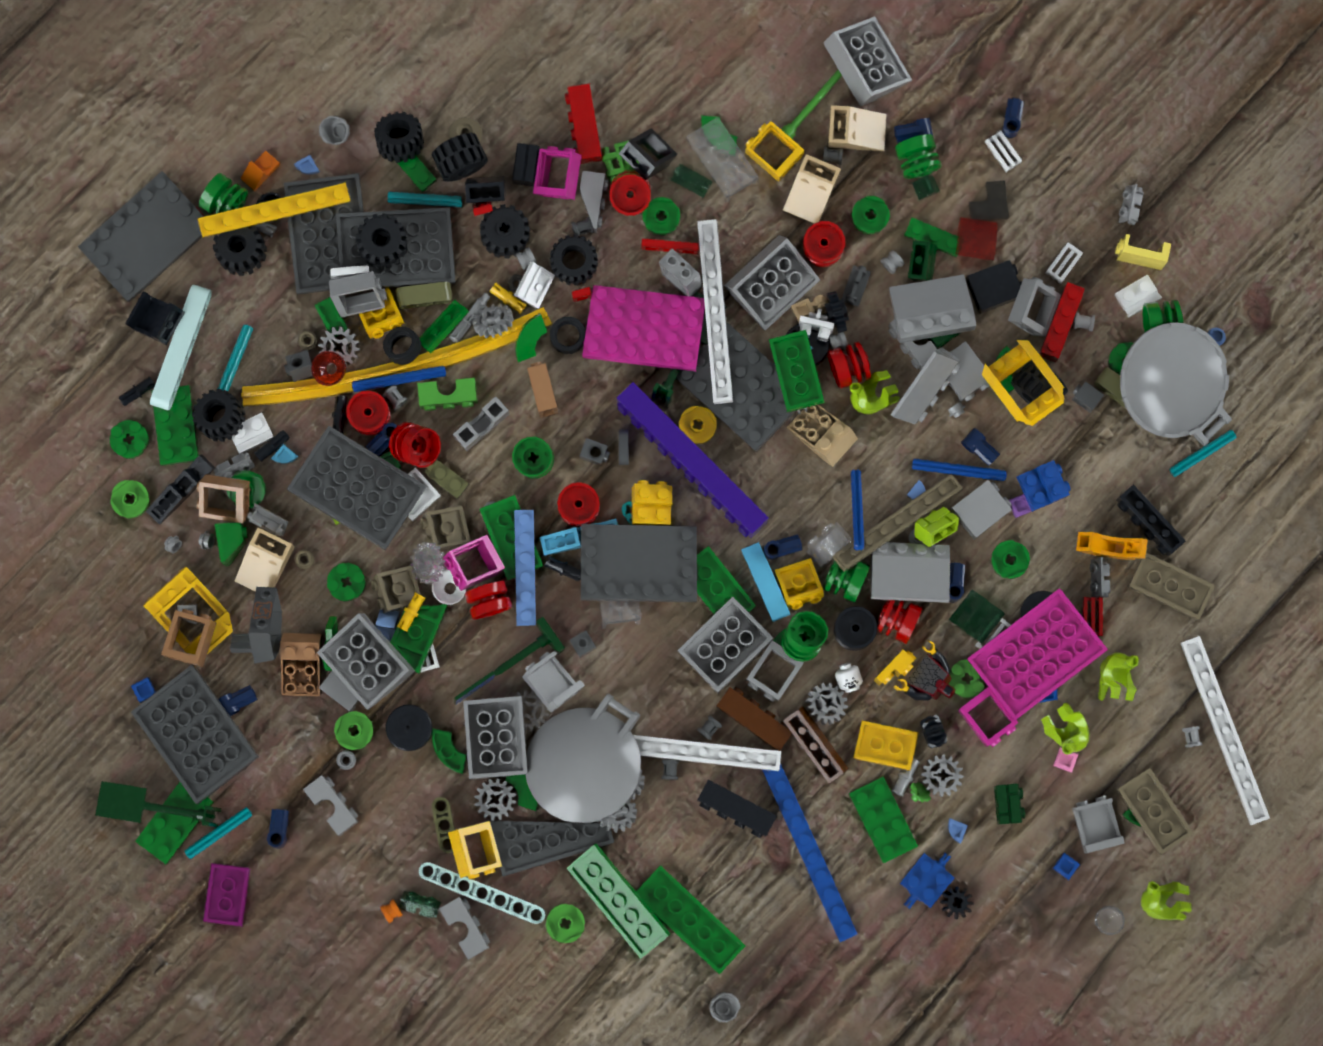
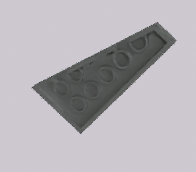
(536, 843)

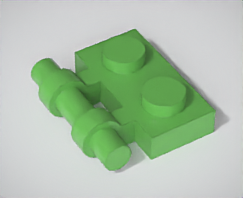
(608, 157)

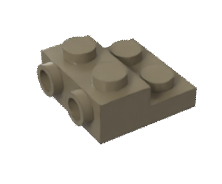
(446, 527)
(395, 588)

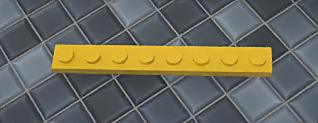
(273, 210)

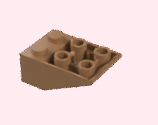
(300, 664)

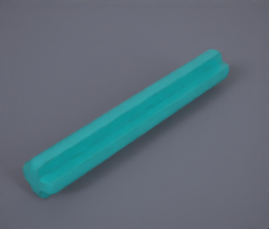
(424, 199)
(235, 358)
(1202, 453)
(218, 833)

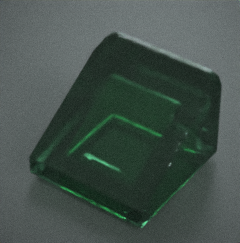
(925, 187)

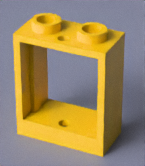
(787, 165)
(462, 855)

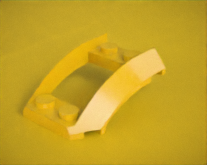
(1009, 364)
(172, 592)

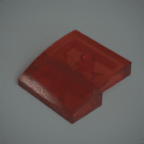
(976, 238)

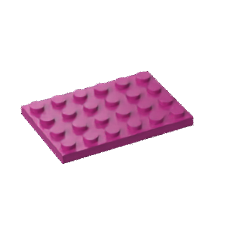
(644, 328)
(1037, 654)

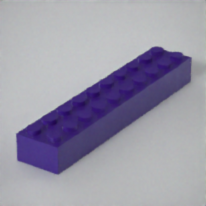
(691, 460)

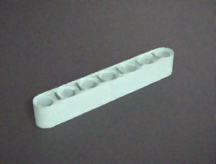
(180, 347)
(438, 871)

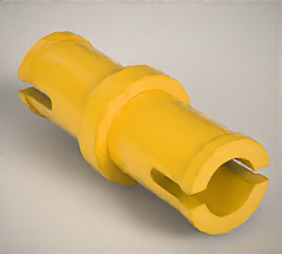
(508, 298)
(411, 612)

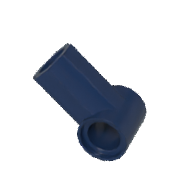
(1013, 117)
(917, 128)
(381, 442)
(976, 443)
(784, 547)
(957, 574)
(238, 700)
(278, 825)

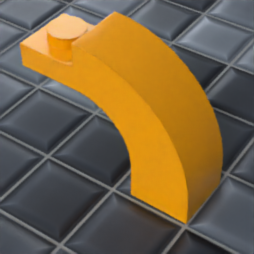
(1111, 547)

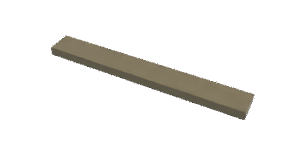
(899, 521)

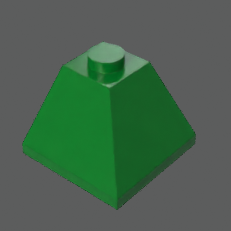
(230, 541)

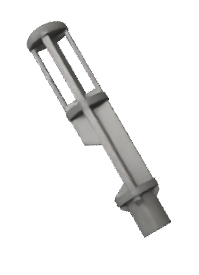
(466, 322)

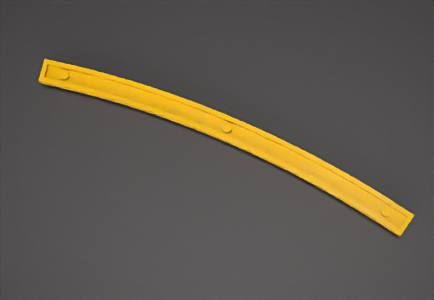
(444, 356)

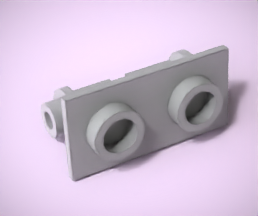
(1132, 196)
(241, 462)
(271, 521)

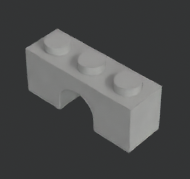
(919, 353)
(488, 419)
(343, 817)
(459, 911)

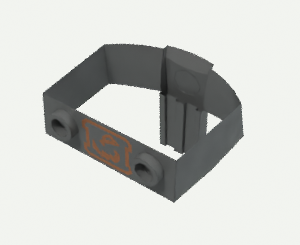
(264, 627)

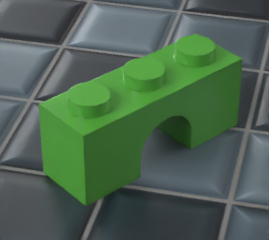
(464, 395)

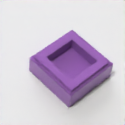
(1020, 506)

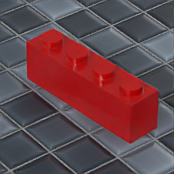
(584, 123)
(1061, 322)

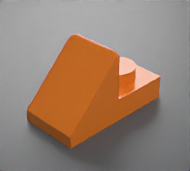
(259, 171)

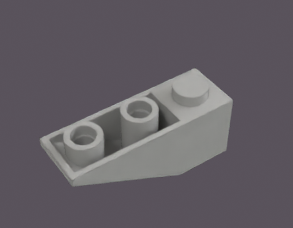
(591, 191)

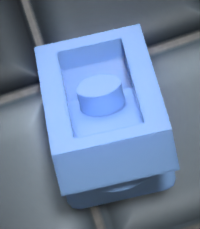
(387, 623)

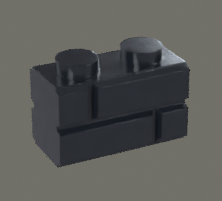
(525, 164)

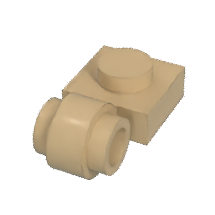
(804, 307)

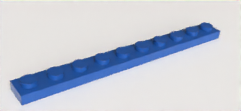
(810, 854)

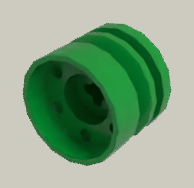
(918, 156)
(222, 197)
(1154, 316)
(523, 451)
(850, 580)
(805, 627)

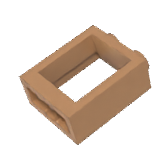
(542, 389)
(239, 486)
(204, 642)

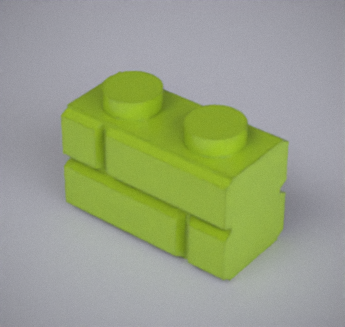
(936, 526)

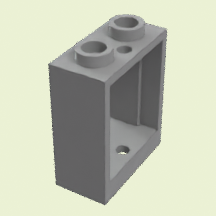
(684, 278)
(1024, 301)
(358, 303)
(755, 684)

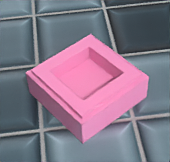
(1064, 761)

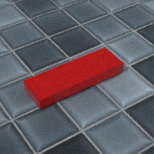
(482, 207)
(666, 246)

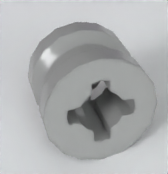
(525, 258)
(892, 262)
(837, 341)

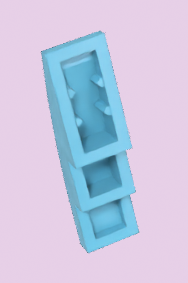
(566, 540)
(765, 582)

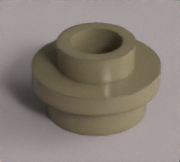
(307, 334)
(304, 553)

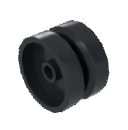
(855, 640)

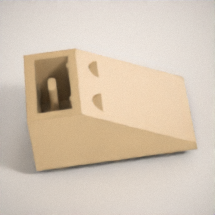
(856, 129)
(811, 189)
(823, 433)
(264, 560)

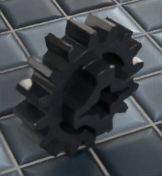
(836, 311)

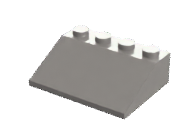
(867, 60)
(772, 282)
(932, 308)
(926, 386)
(911, 572)
(725, 645)
(365, 661)
(495, 737)

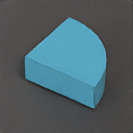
(284, 455)

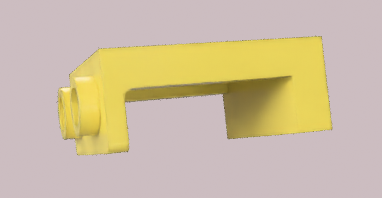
(1142, 256)

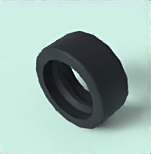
(566, 321)
(396, 334)

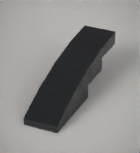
(180, 489)

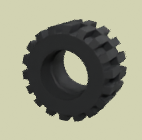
(399, 125)
(573, 275)
(228, 424)

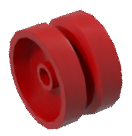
(630, 204)
(827, 233)
(364, 402)
(579, 493)
(487, 598)

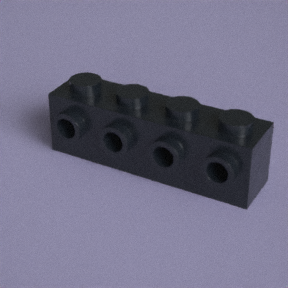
(1150, 520)
(737, 808)

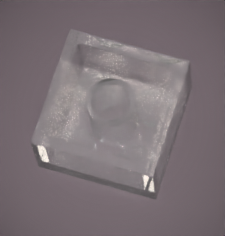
(831, 541)

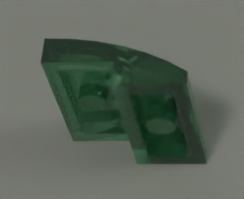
(976, 616)

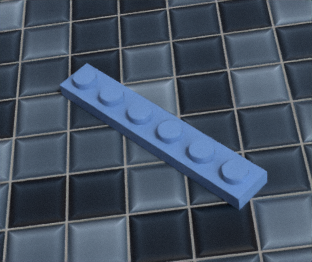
(525, 568)

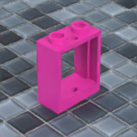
(543, 171)
(488, 554)
(994, 740)

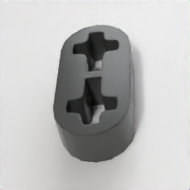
(623, 447)

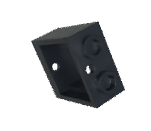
(647, 166)

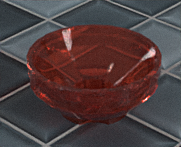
(320, 364)

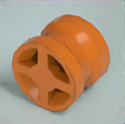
(391, 911)

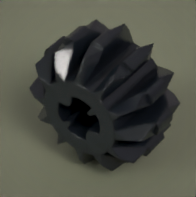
(933, 731)
(963, 904)

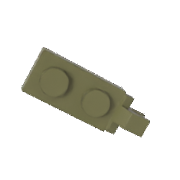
(446, 479)

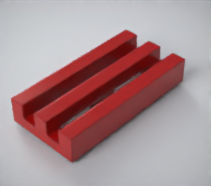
(1100, 613)

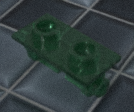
(691, 180)
(411, 900)

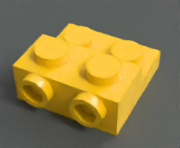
(382, 320)
(651, 503)
(799, 584)
(899, 665)

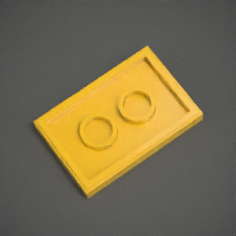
(886, 745)

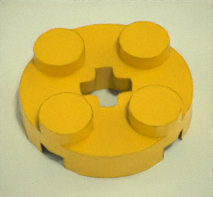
(701, 415)

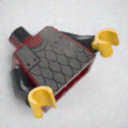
(929, 678)

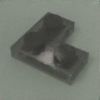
(996, 205)

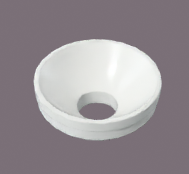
(440, 594)

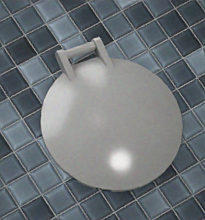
(1175, 382)
(584, 762)

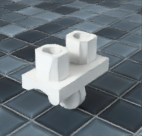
(817, 322)

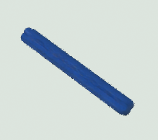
(400, 378)
(961, 470)
(857, 510)

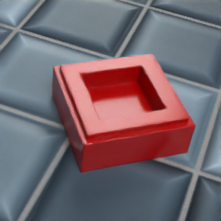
(581, 294)

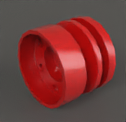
(849, 365)
(415, 444)
(899, 619)

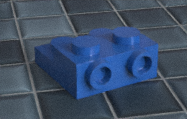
(1044, 485)

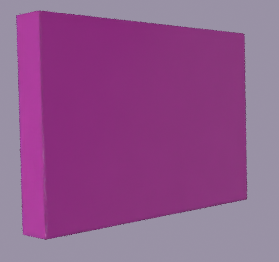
(226, 894)

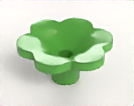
(919, 792)

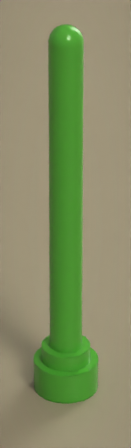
(790, 129)

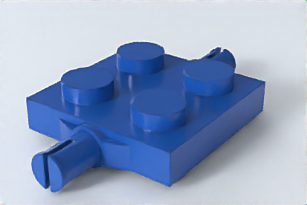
(927, 880)

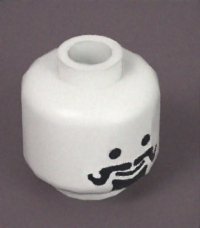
(848, 677)

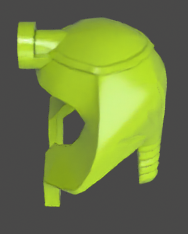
(864, 397)
(1117, 668)
(1072, 737)
(1155, 897)

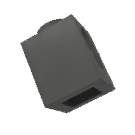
(299, 365)
(1087, 396)
(588, 446)
(583, 644)

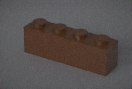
(754, 719)
(816, 744)

